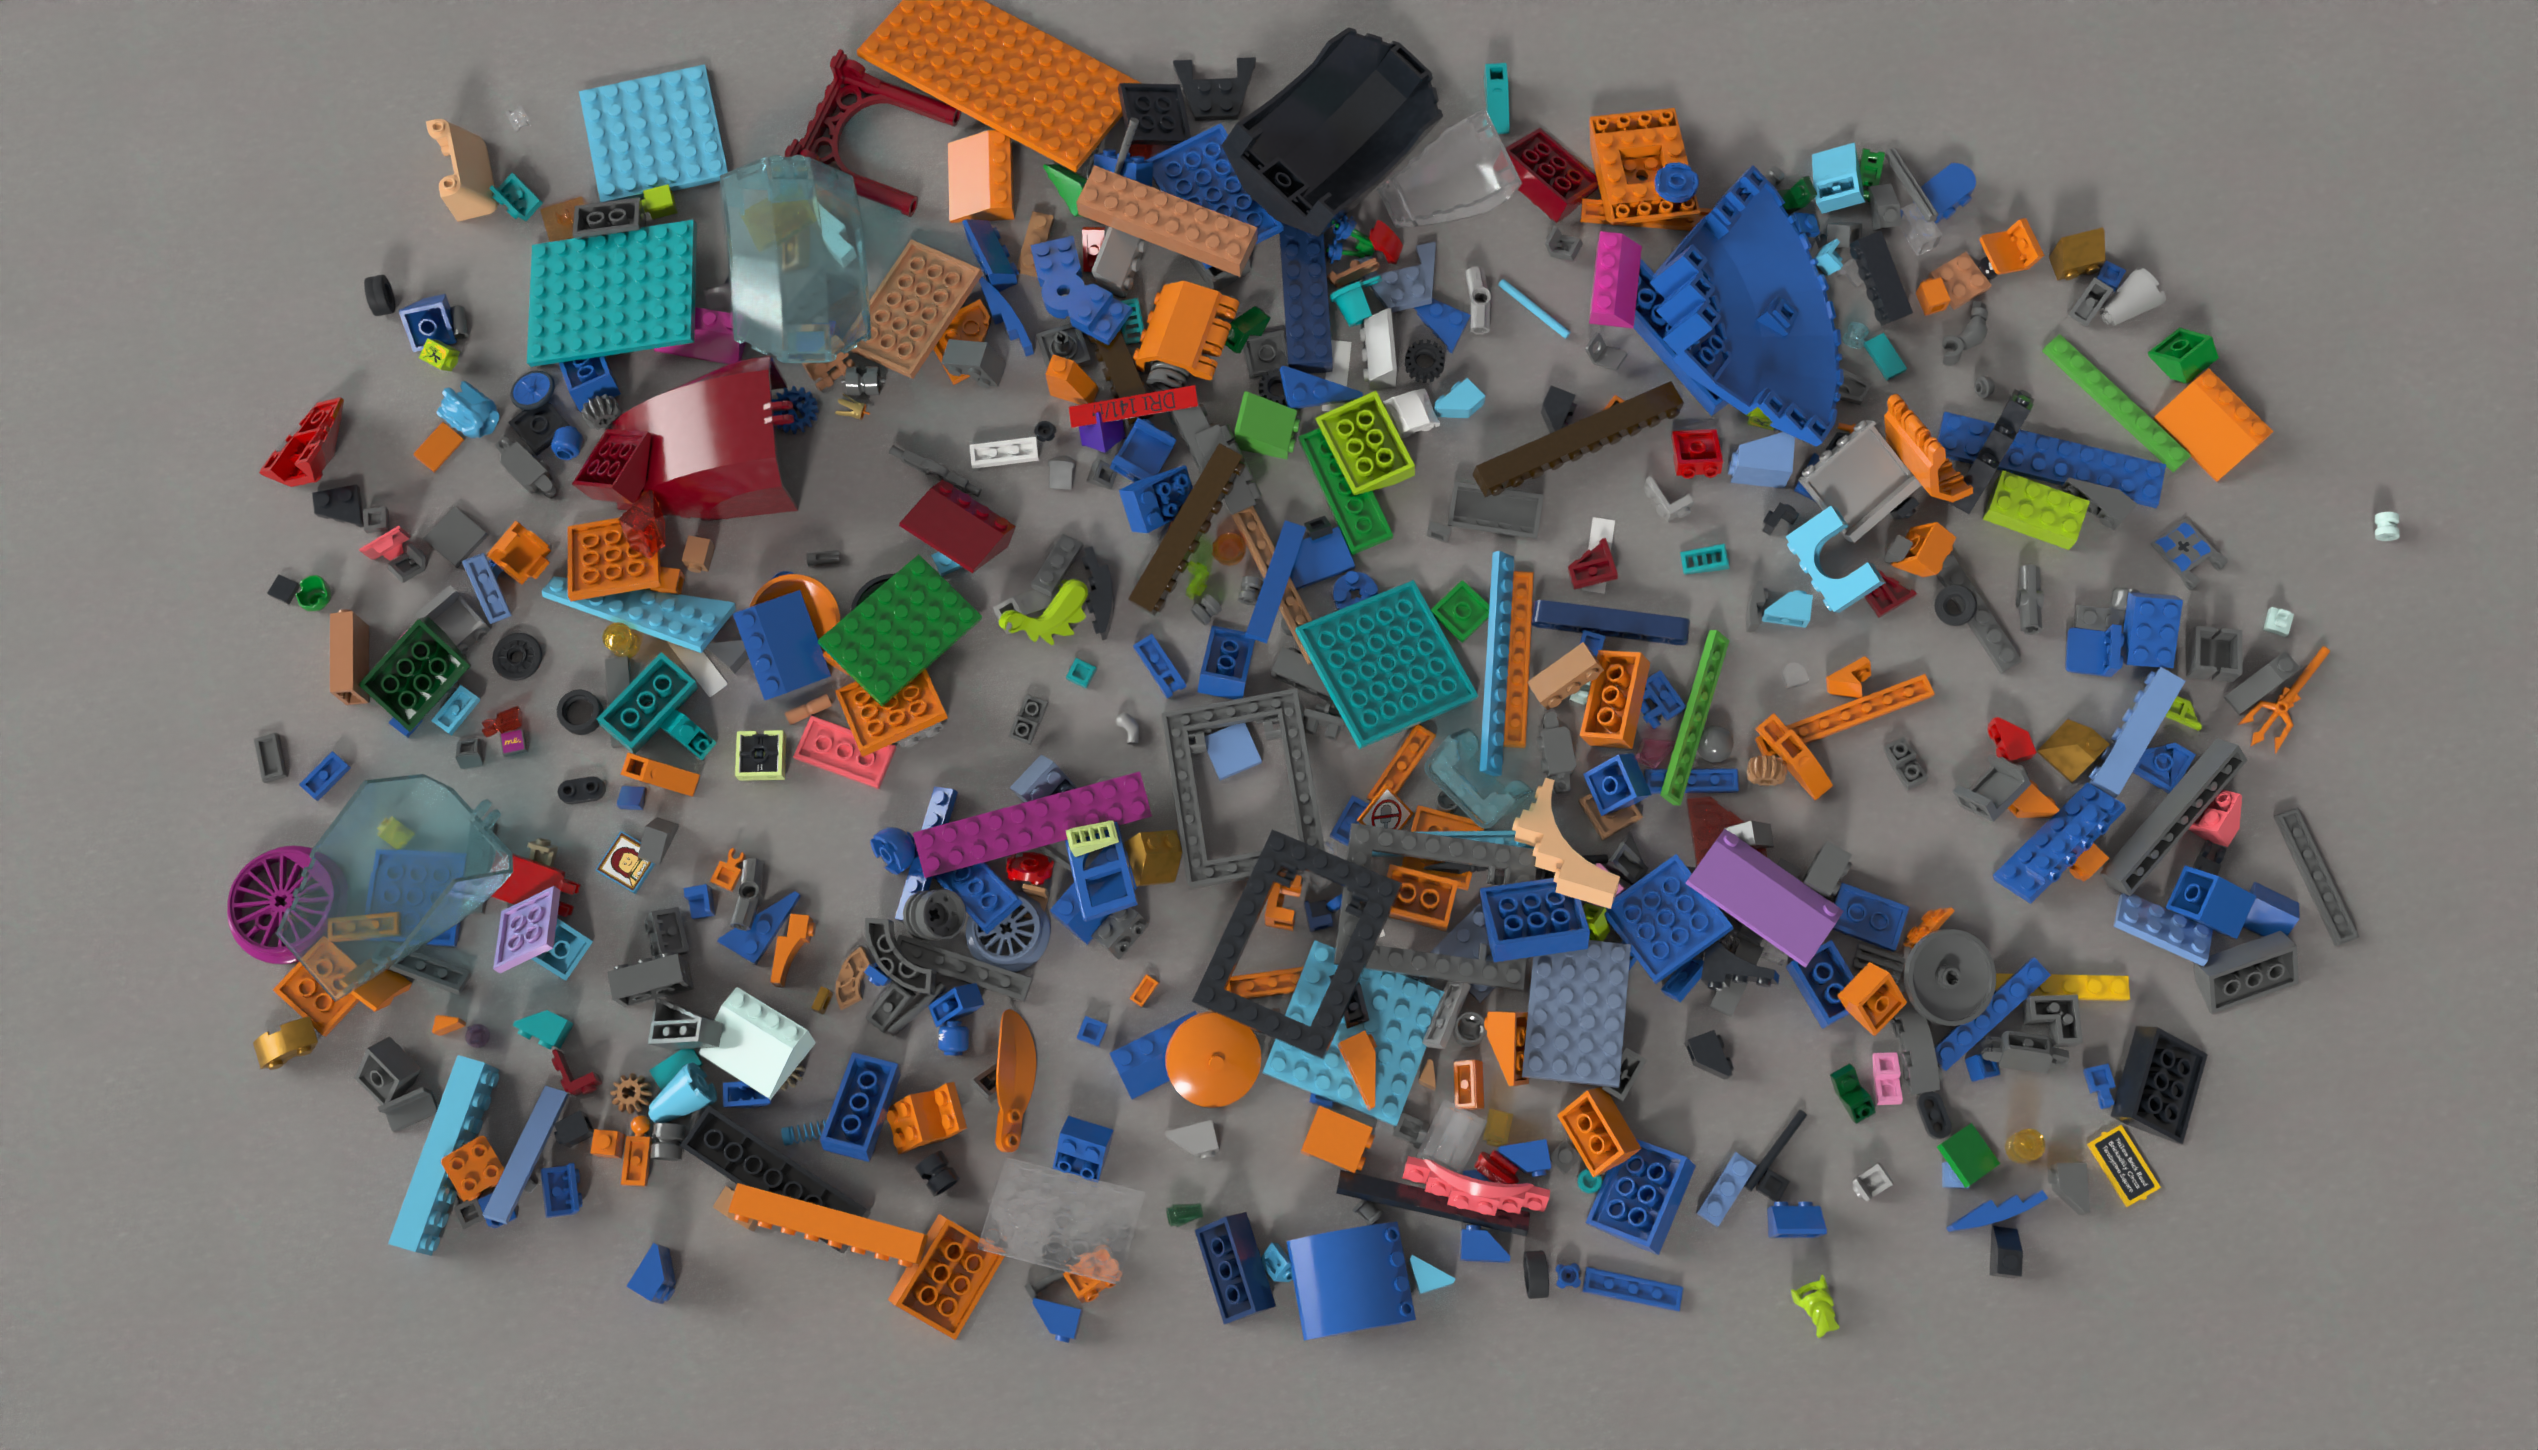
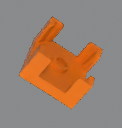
(1275, 914)

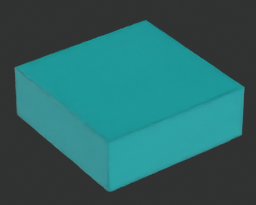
(1081, 673)

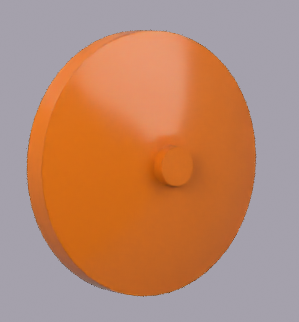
(817, 597)
(1212, 1060)

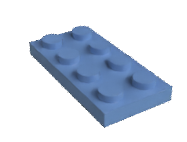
(2163, 928)

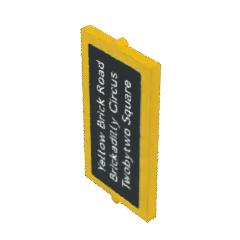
(2123, 1165)

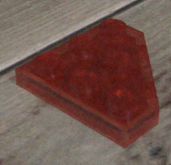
(1707, 823)

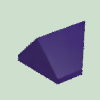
(1103, 434)

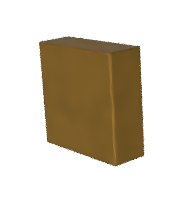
(822, 1000)

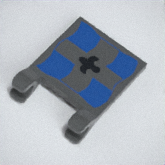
(2185, 549)

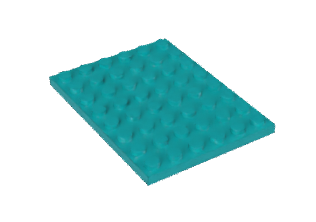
(612, 294)

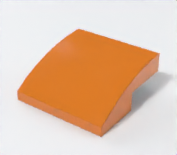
(382, 989)

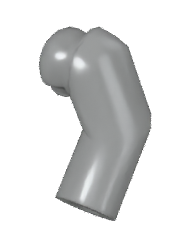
(1130, 724)

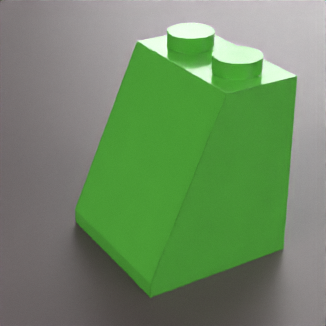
(1266, 427)

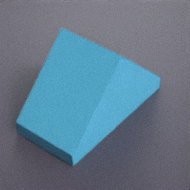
(1428, 1277)

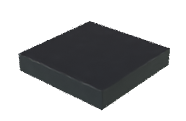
(538, 426)

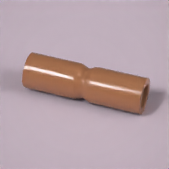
(805, 710)

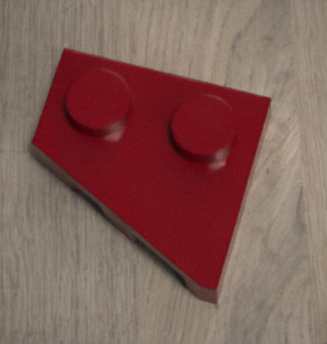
(1593, 567)
(1888, 596)

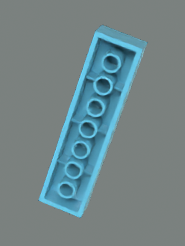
(454, 1125)

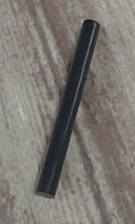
(1775, 1150)

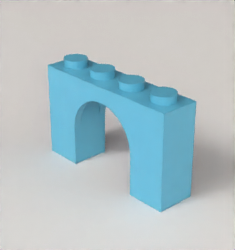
(1807, 544)

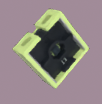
(760, 755)

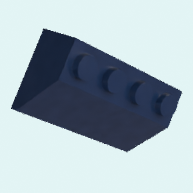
(1235, 1267)

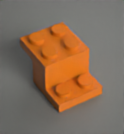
(926, 1118)

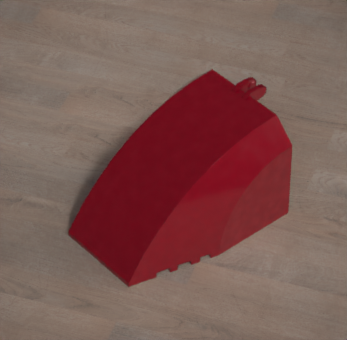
(715, 444)

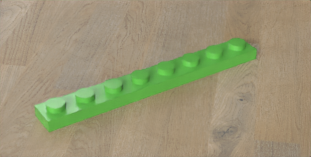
(2116, 403)
(1694, 718)

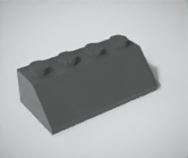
(2248, 971)

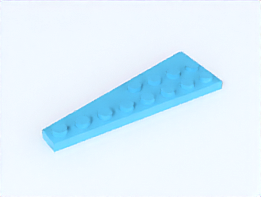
(671, 617)

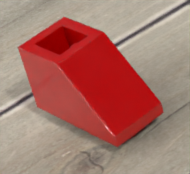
(2011, 741)

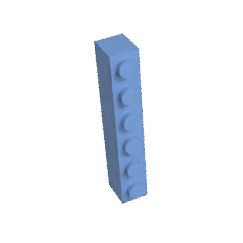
(2136, 732)

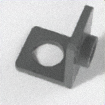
(1605, 355)

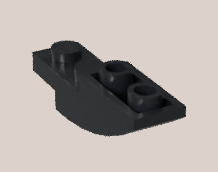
(1101, 596)

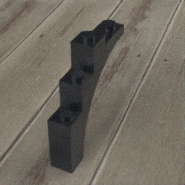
(1995, 447)
(1722, 966)

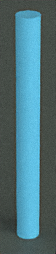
(1536, 310)

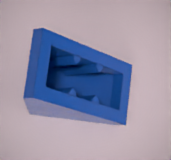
(742, 1096)

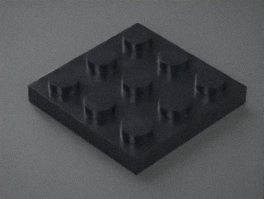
(1159, 113)

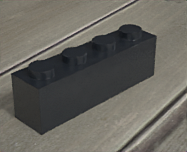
(1880, 278)

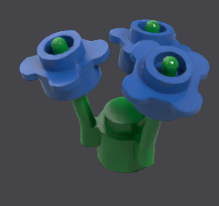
(1344, 229)

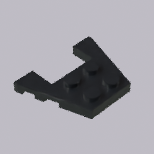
(1215, 97)

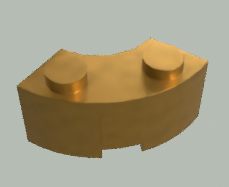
(293, 1040)

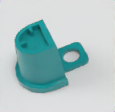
(1352, 301)

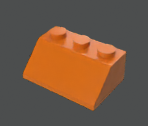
(1598, 1131)

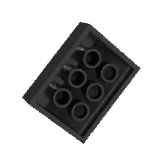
(2159, 1084)

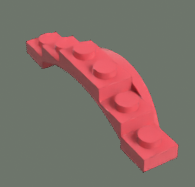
(1474, 1193)

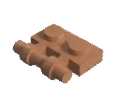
(820, 370)

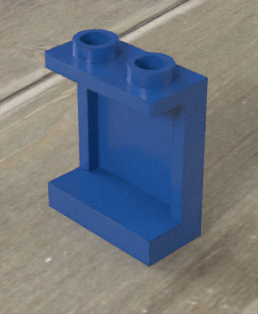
(1143, 451)

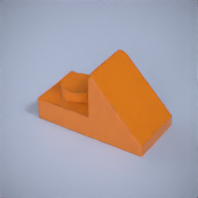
(1847, 680)

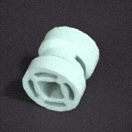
(2387, 526)

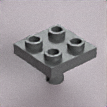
(1064, 342)

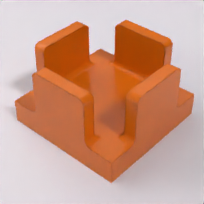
(520, 553)

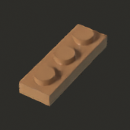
(1037, 232)

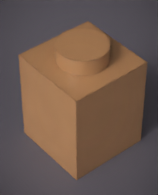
(698, 554)

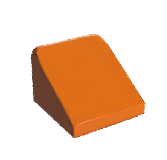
(446, 1024)

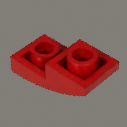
(1386, 241)

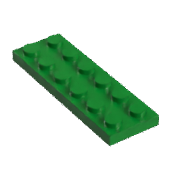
(1356, 515)

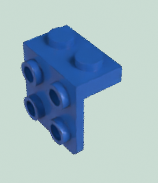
(2094, 651)

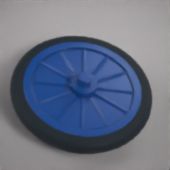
(532, 390)

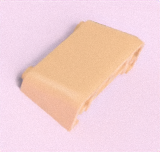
(468, 189)

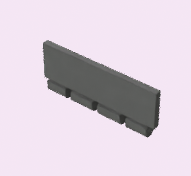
(1242, 495)

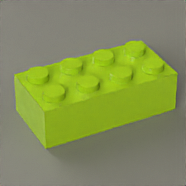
(2036, 510)

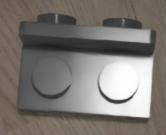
(666, 932)

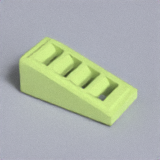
(1090, 830)

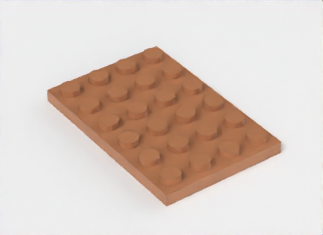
(915, 307)

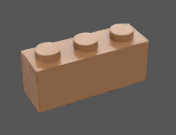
(1565, 676)

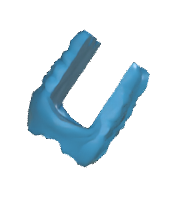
(469, 411)

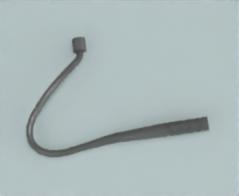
(1123, 151)

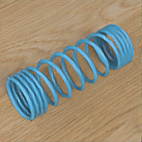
(788, 1134)

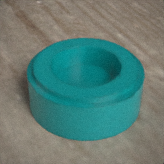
(1587, 1183)

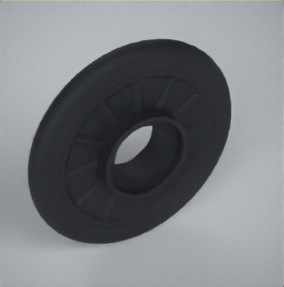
(526, 666)

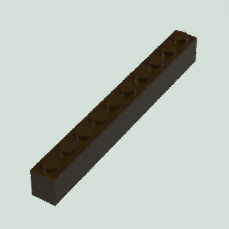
(1578, 439)

